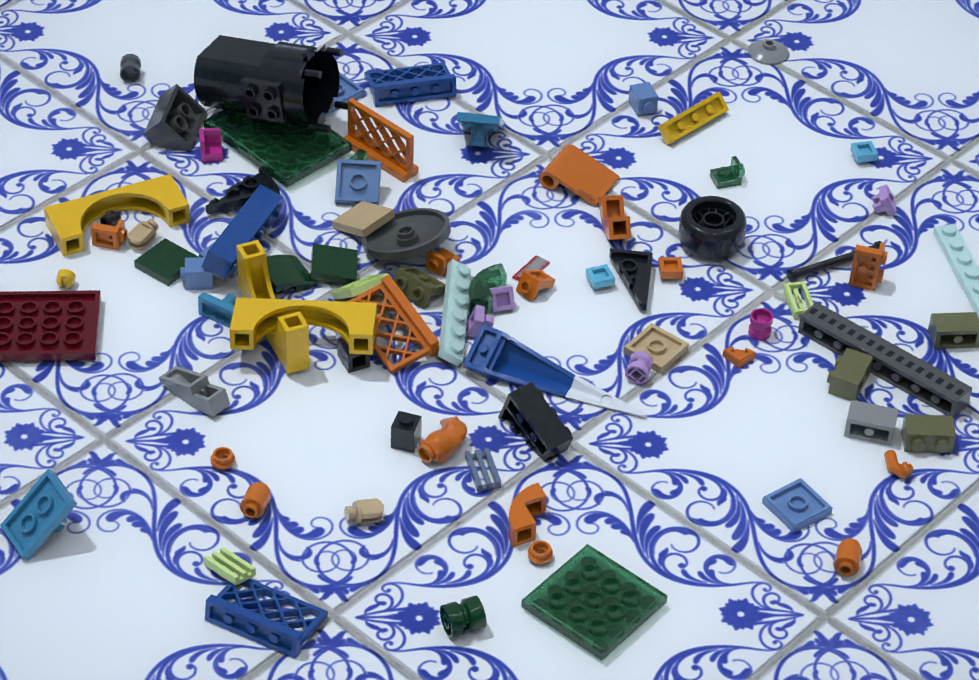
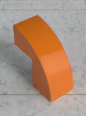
(613, 218)
(523, 508)

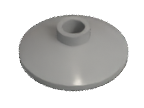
(768, 52)

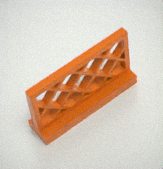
(392, 162)
(409, 319)

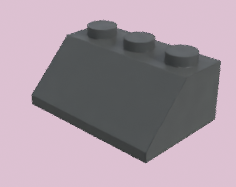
(175, 120)

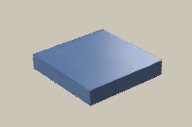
(358, 181)
(797, 505)

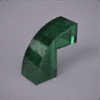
(479, 287)

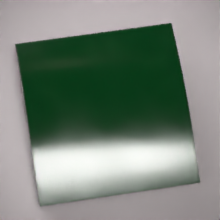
(287, 273)

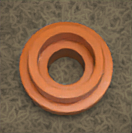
(222, 458)
(540, 552)

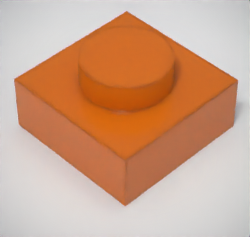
(670, 268)

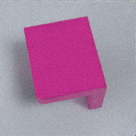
(210, 145)

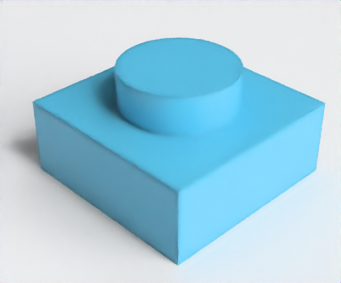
(864, 151)
(600, 276)

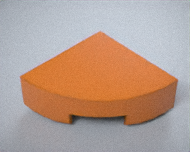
(739, 357)

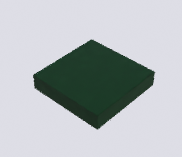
(163, 261)
(333, 264)

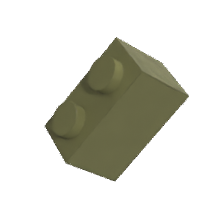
(954, 330)
(849, 374)
(928, 433)

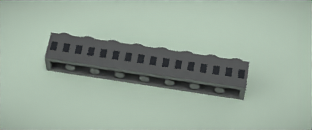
(889, 361)

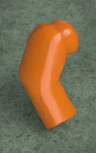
(901, 470)

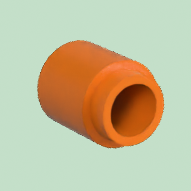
(255, 500)
(848, 557)

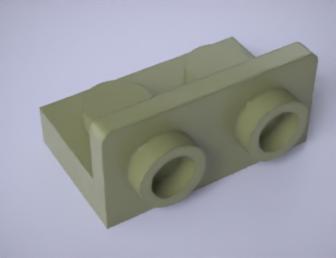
(418, 285)

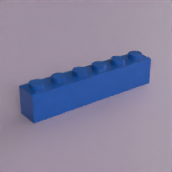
(245, 227)

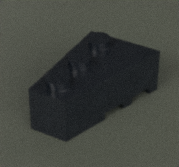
(536, 421)

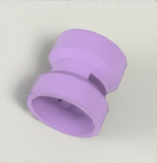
(639, 367)

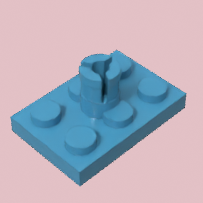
(480, 126)
(38, 514)

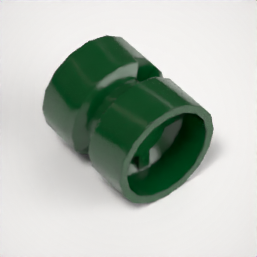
(462, 616)

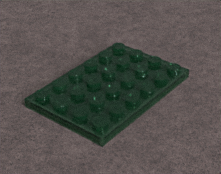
(284, 149)

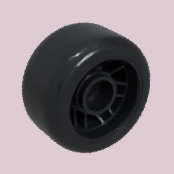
(712, 227)

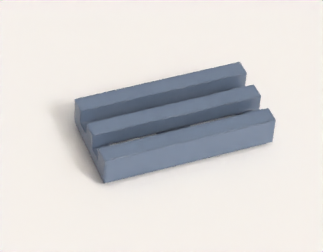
(479, 456)

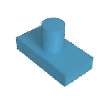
(217, 309)

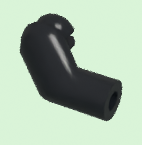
(110, 219)

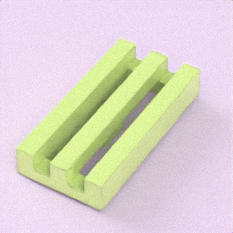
(790, 300)
(233, 564)

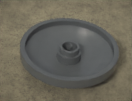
(408, 234)

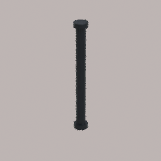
(794, 274)

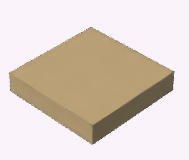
(363, 219)
(660, 345)

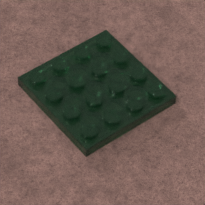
(594, 601)

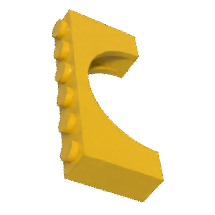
(155, 196)
(259, 316)
(291, 337)

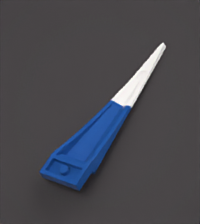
(512, 362)

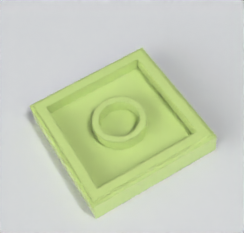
(358, 287)

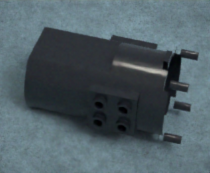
(269, 80)

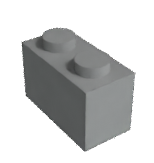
(871, 422)

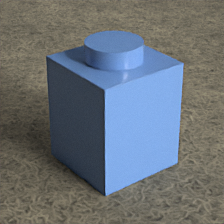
(643, 99)
(195, 276)

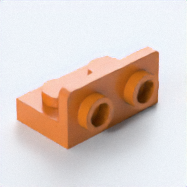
(866, 266)

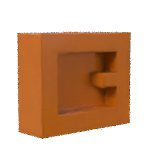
(109, 236)
(438, 261)
(533, 281)

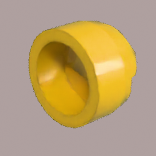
(70, 278)

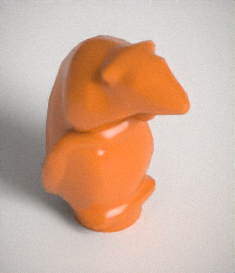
(443, 442)

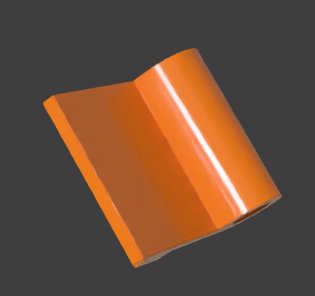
(579, 174)

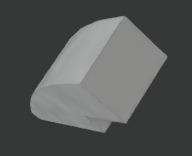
(195, 390)

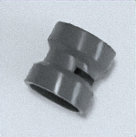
(130, 68)

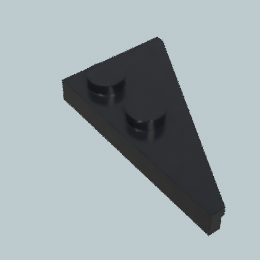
(241, 192)
(635, 272)

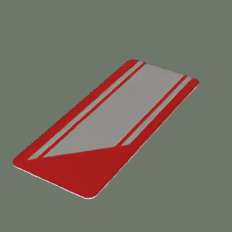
(535, 263)

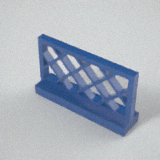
(416, 88)
(259, 626)

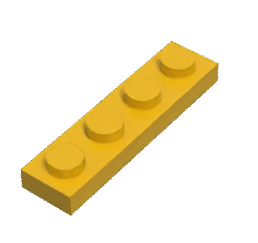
(693, 118)

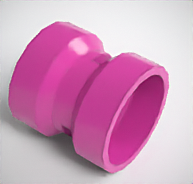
(760, 324)

